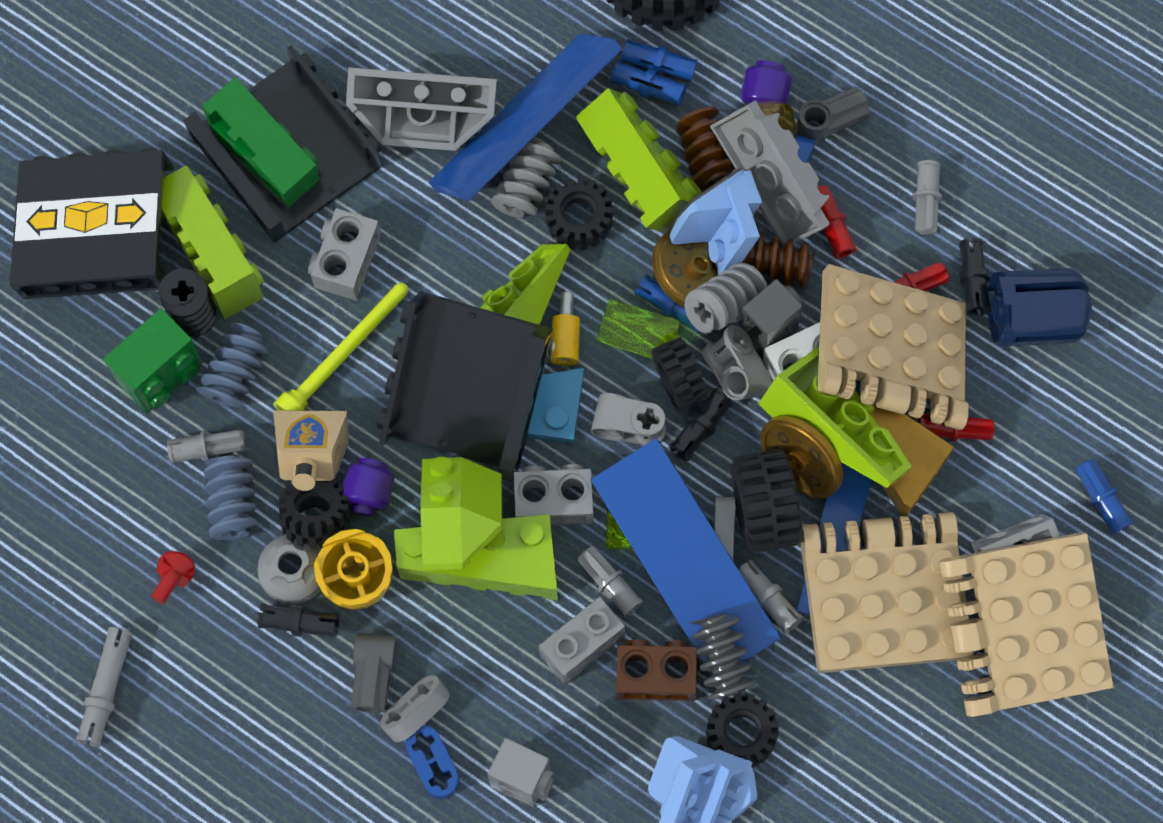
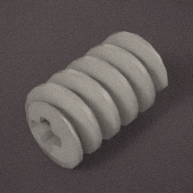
(524, 178)
(722, 297)

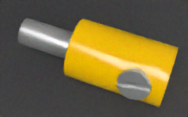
(566, 334)

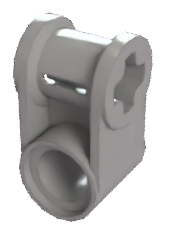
(737, 365)
(623, 420)

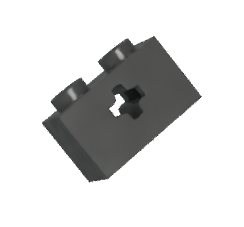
(771, 315)

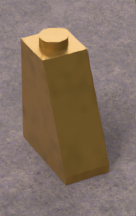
(923, 451)

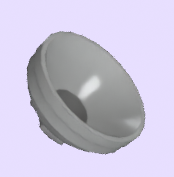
(287, 588)

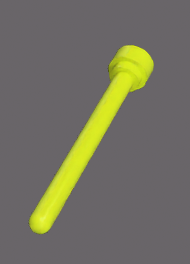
(298, 399)

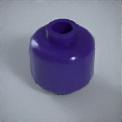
(766, 82)
(368, 486)

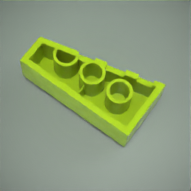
(637, 159)
(208, 243)
(512, 562)

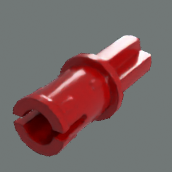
(836, 231)
(926, 278)
(974, 429)

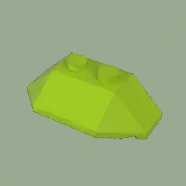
(457, 511)

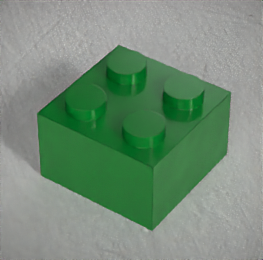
(154, 361)

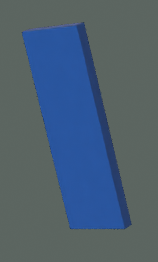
(524, 116)
(681, 547)

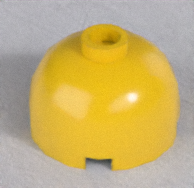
(354, 569)

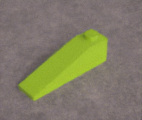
(529, 285)
(841, 421)

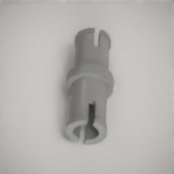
(771, 598)

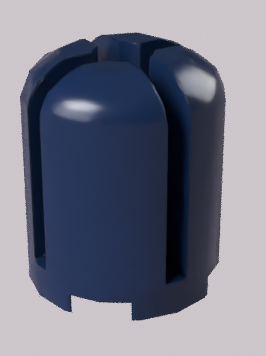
(1039, 307)

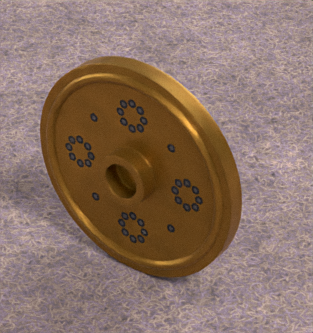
(681, 267)
(811, 456)

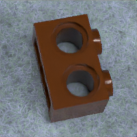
(656, 683)

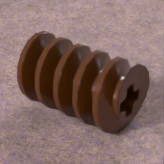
(703, 148)
(781, 260)

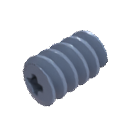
(233, 365)
(228, 497)

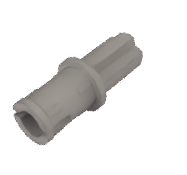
(927, 197)
(204, 445)
(610, 581)

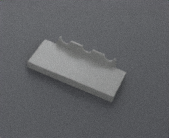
(783, 181)

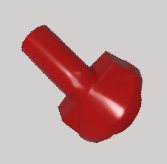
(174, 569)

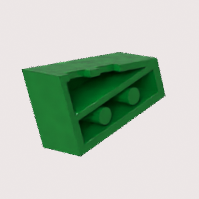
(261, 143)

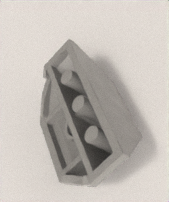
(420, 107)

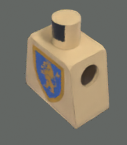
(310, 445)

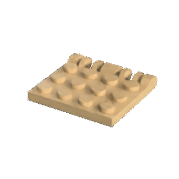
(895, 342)
(884, 600)
(1033, 621)

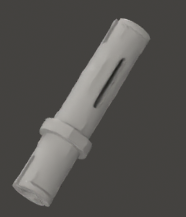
(102, 694)

